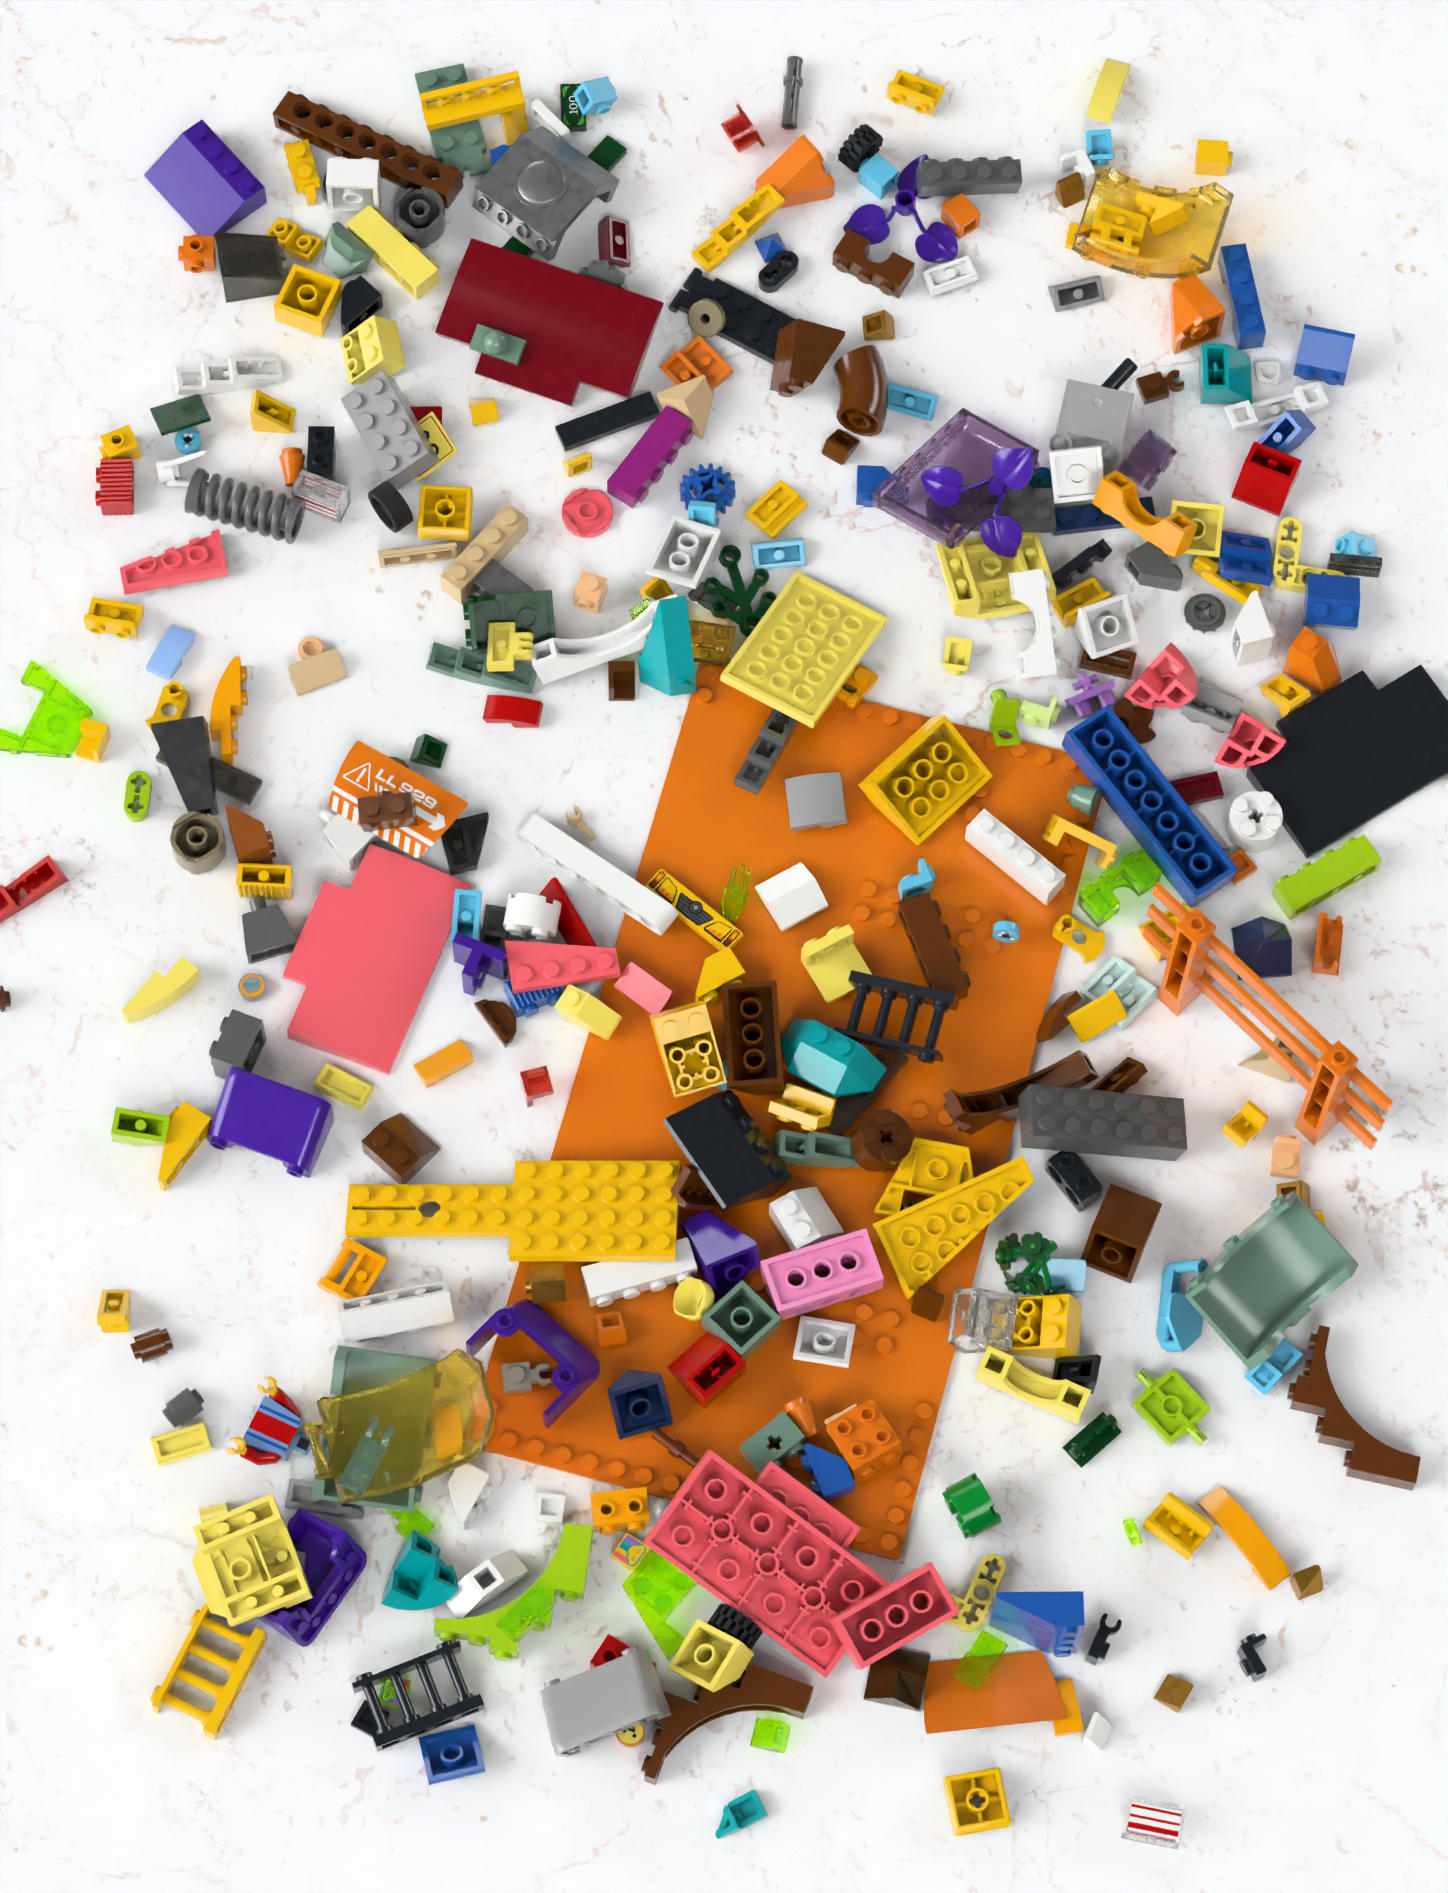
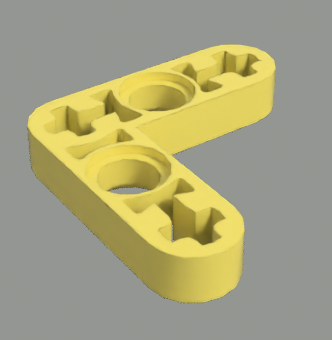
(1294, 571)
(959, 1620)

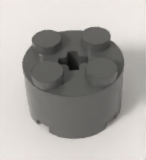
(420, 215)

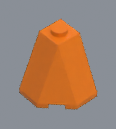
(798, 175)
(1194, 314)
(1313, 662)

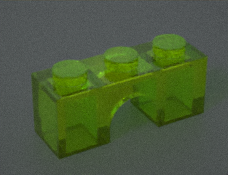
(1134, 872)

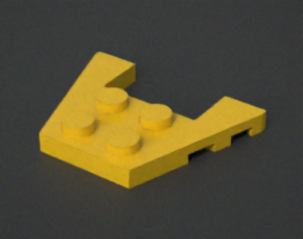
(926, 1170)

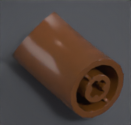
(862, 391)

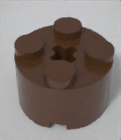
(881, 1141)

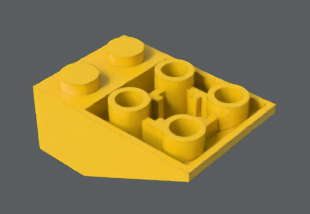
(688, 1048)
(1047, 1326)

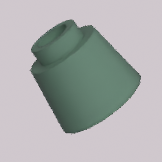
(1084, 798)

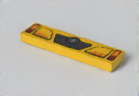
(695, 912)

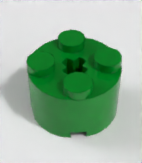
(972, 1505)

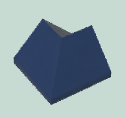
(1264, 947)
(638, 1403)

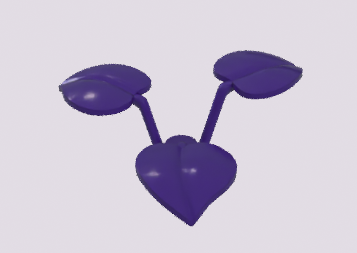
(934, 245)
(1012, 471)

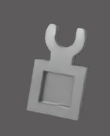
(519, 1377)

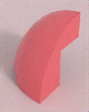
(1165, 682)
(1249, 743)

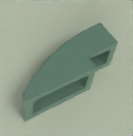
(814, 1149)

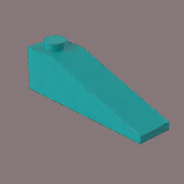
(668, 651)

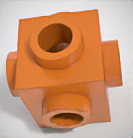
(198, 253)

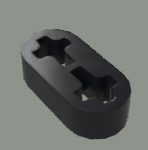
(782, 274)

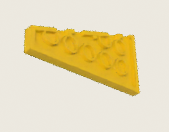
(935, 1230)

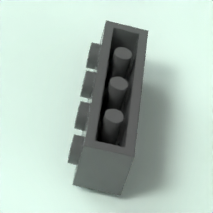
(968, 177)

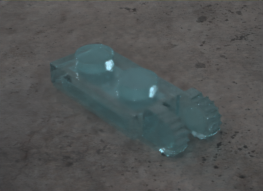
(365, 1460)

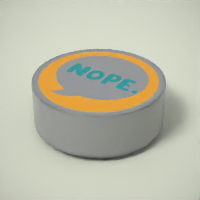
(252, 987)

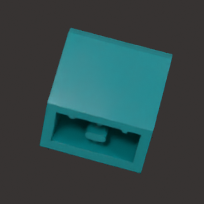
(1224, 374)

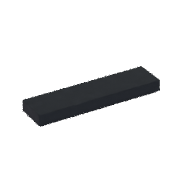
(607, 421)

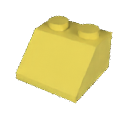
(710, 1657)

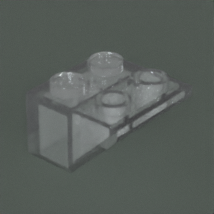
(982, 1320)

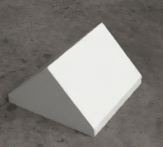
(1106, 626)

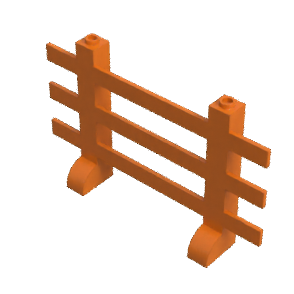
(1192, 972)

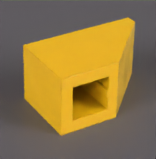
(718, 970)

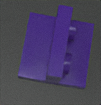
(477, 960)

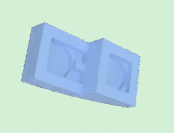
(170, 651)

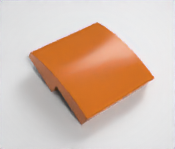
(695, 361)

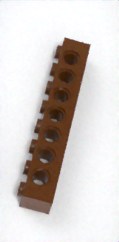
(332, 139)

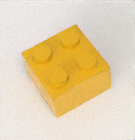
(308, 300)

